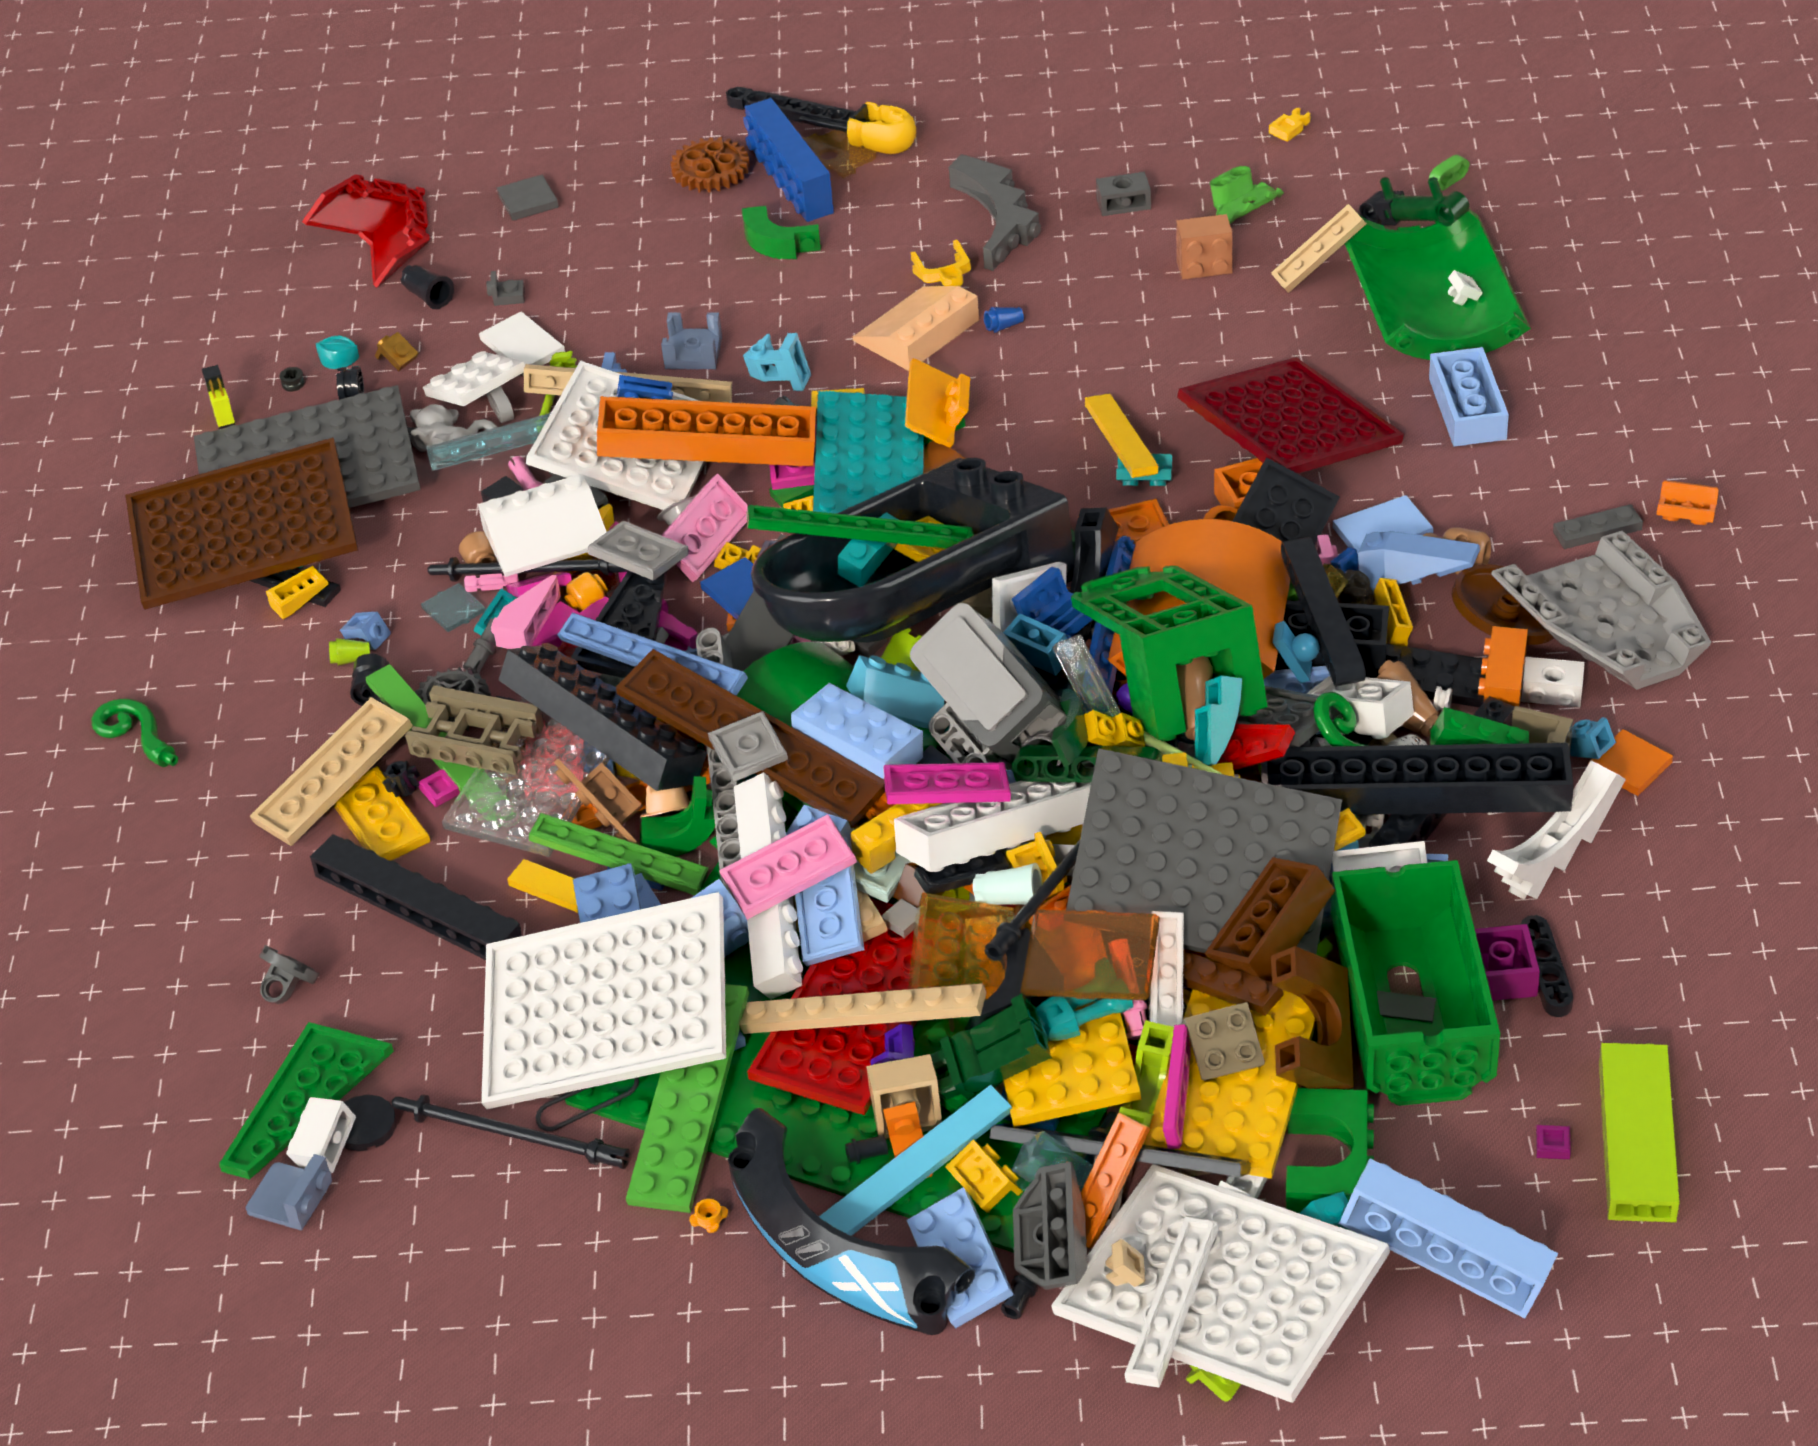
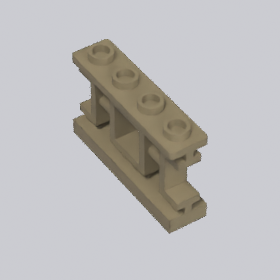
(480, 712)

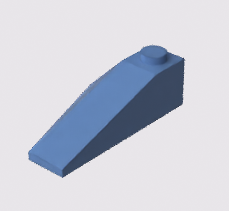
(1412, 556)

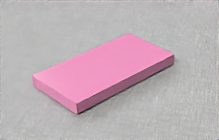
(707, 525)
(787, 866)

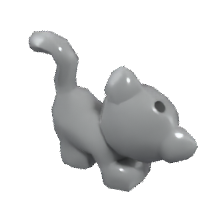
(436, 426)

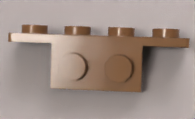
(606, 794)

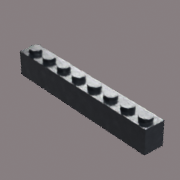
(411, 896)

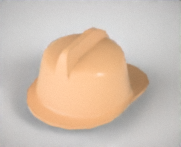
(665, 801)

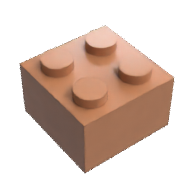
(1204, 246)

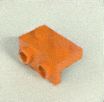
(1687, 502)

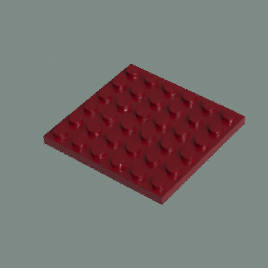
(1290, 416)

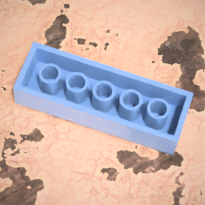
(1448, 1238)

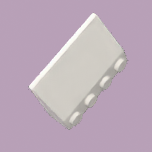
(542, 524)

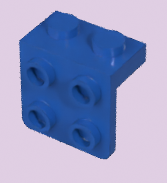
(643, 388)

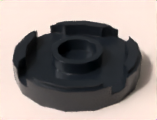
(373, 1122)

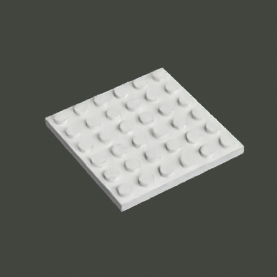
(570, 446)

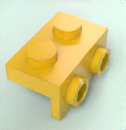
(1037, 852)

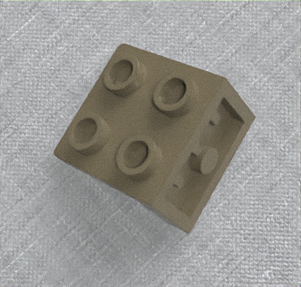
(1543, 726)
(1224, 1041)

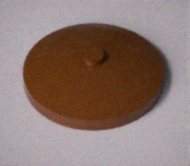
(1488, 604)

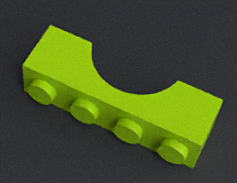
(1150, 1069)

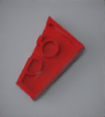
(1256, 744)

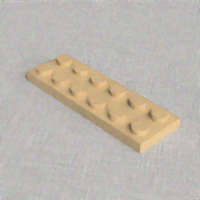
(331, 771)

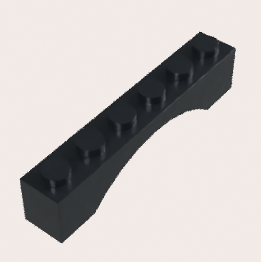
(1093, 548)

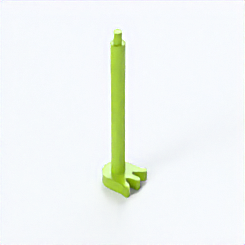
(558, 359)

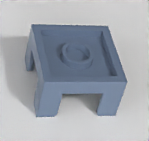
(691, 346)

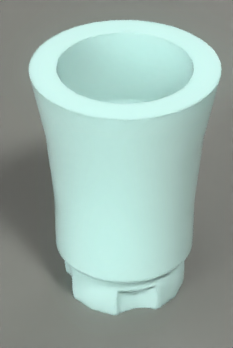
(1007, 886)

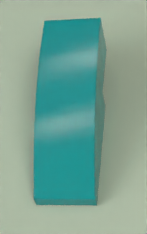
(1217, 718)

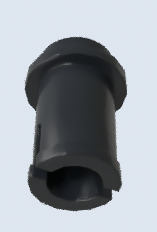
(866, 1148)

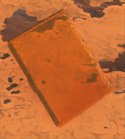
(1091, 954)

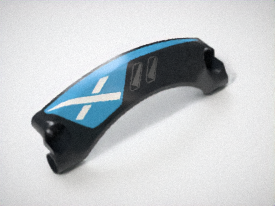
(871, 1277)

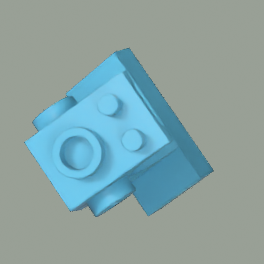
(788, 361)

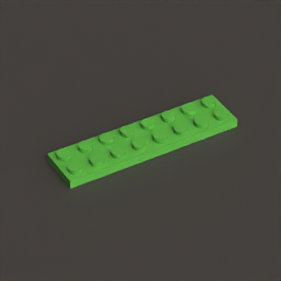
(683, 1123)

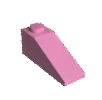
(526, 615)

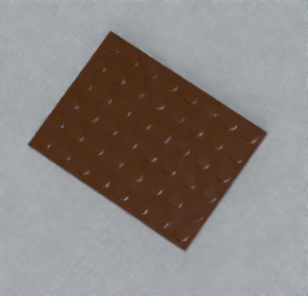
(240, 523)

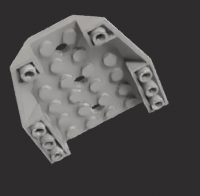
(1614, 611)

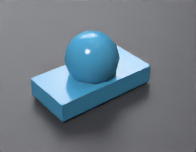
(1296, 650)

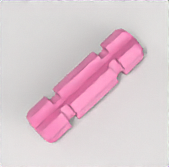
(488, 582)

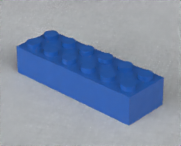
(788, 160)

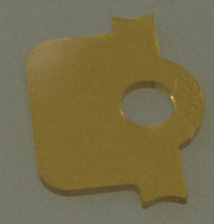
(848, 156)

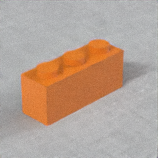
(1504, 665)

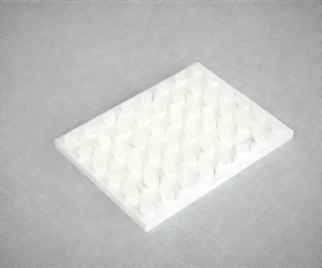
(604, 1001)
(1265, 1297)

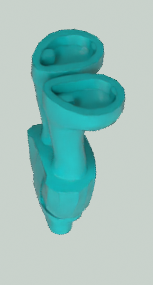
(1062, 1022)

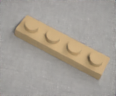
(1318, 248)

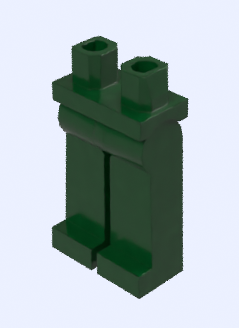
(991, 1050)

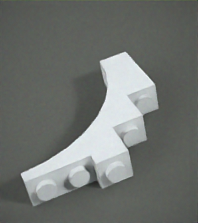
(1532, 862)

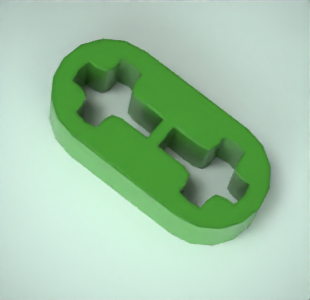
(1450, 171)

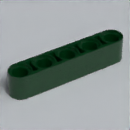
(1075, 772)

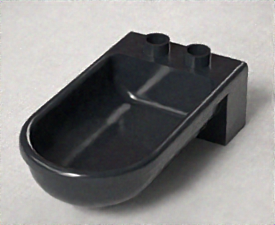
(1013, 531)

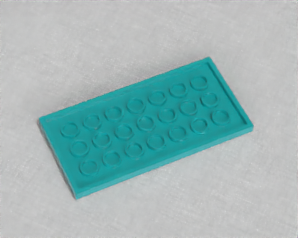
(862, 448)

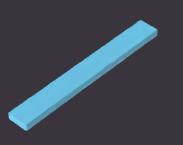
(917, 1162)

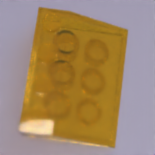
(952, 943)

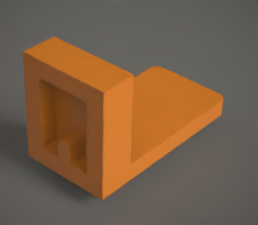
(903, 1127)

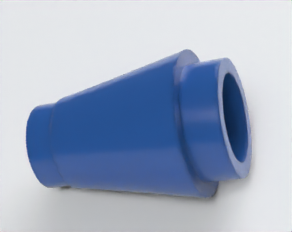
(1002, 317)

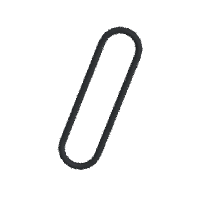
(583, 1114)

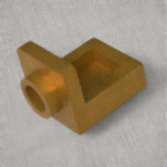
(396, 350)

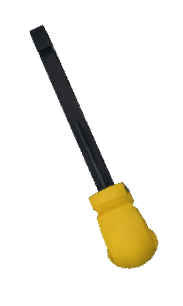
(877, 128)

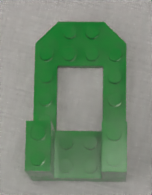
(1153, 644)

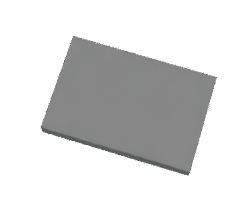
(638, 550)

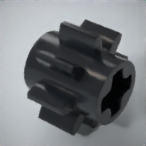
(401, 778)

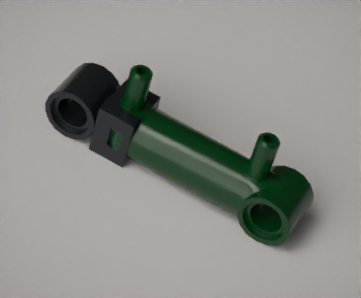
(1395, 206)

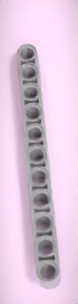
(713, 647)

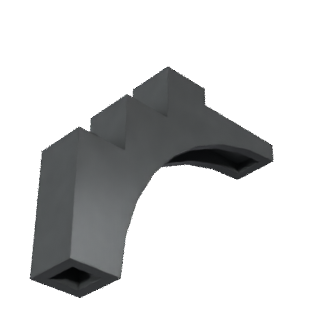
(995, 190)

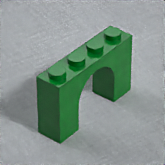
(1333, 1114)

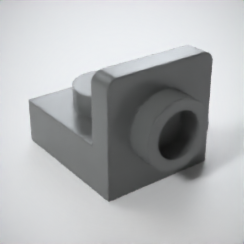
(505, 292)

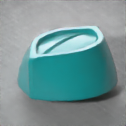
(337, 352)

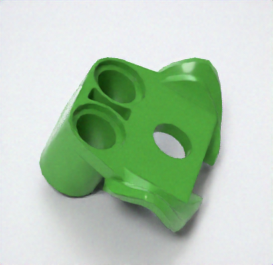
(1235, 188)

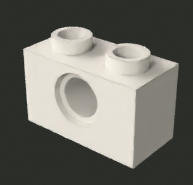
(1552, 681)

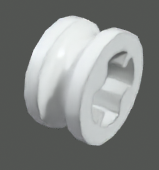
(1442, 698)

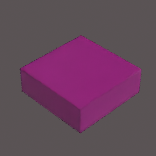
(1553, 1142)

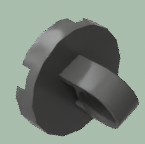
(285, 970)

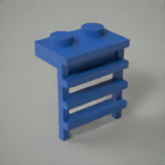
(1050, 603)

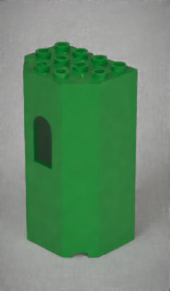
(1424, 924)

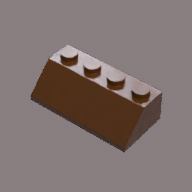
(1271, 916)

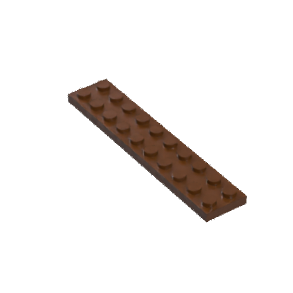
(700, 707)

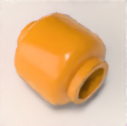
(585, 591)

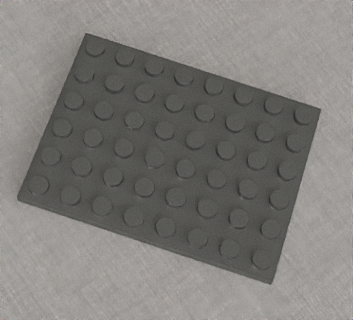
(368, 437)
(1191, 842)

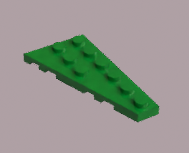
(319, 1065)

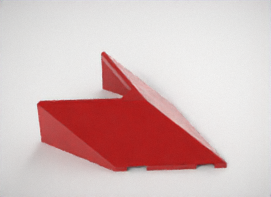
(381, 213)

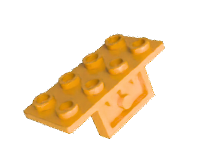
(935, 402)

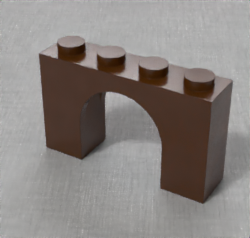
(1326, 992)

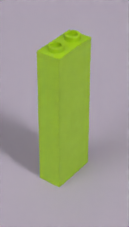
(1638, 1133)

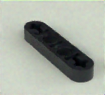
(1550, 965)

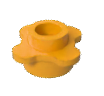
(706, 1208)

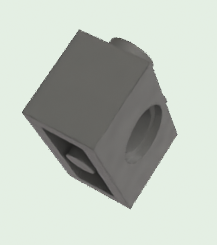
(1123, 193)

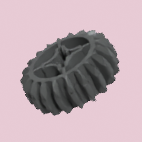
(455, 680)

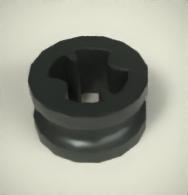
(292, 379)

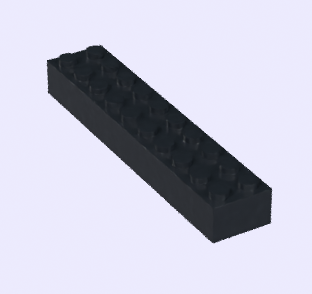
(1431, 777)

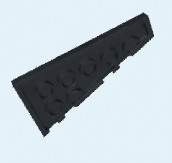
(633, 608)

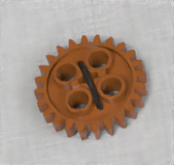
(710, 164)

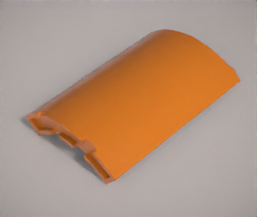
(1227, 556)

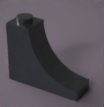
(1013, 965)

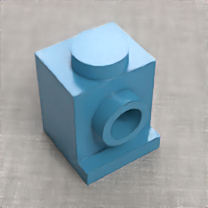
(1591, 738)

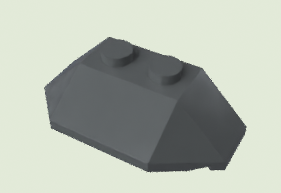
(1051, 1229)

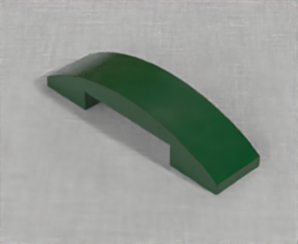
(1071, 737)

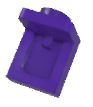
(898, 1045)

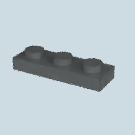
(1596, 525)

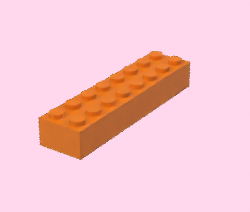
(706, 431)

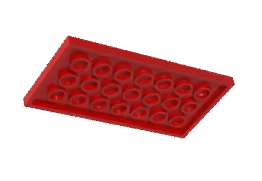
(833, 1060)

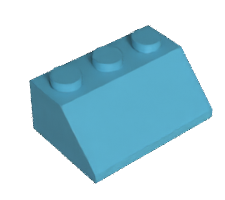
(895, 690)

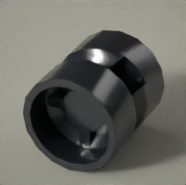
(362, 667)

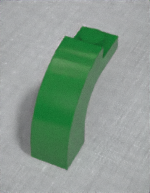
(777, 240)
(682, 831)

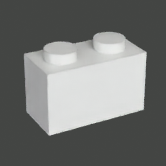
(321, 1131)

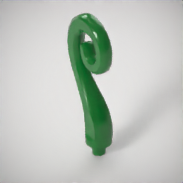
(1333, 729)
(153, 747)

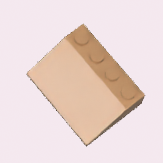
(921, 324)

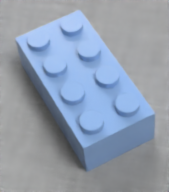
(1468, 397)
(858, 730)

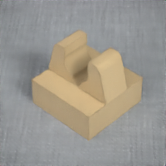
(1126, 1265)

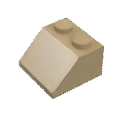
(903, 1083)

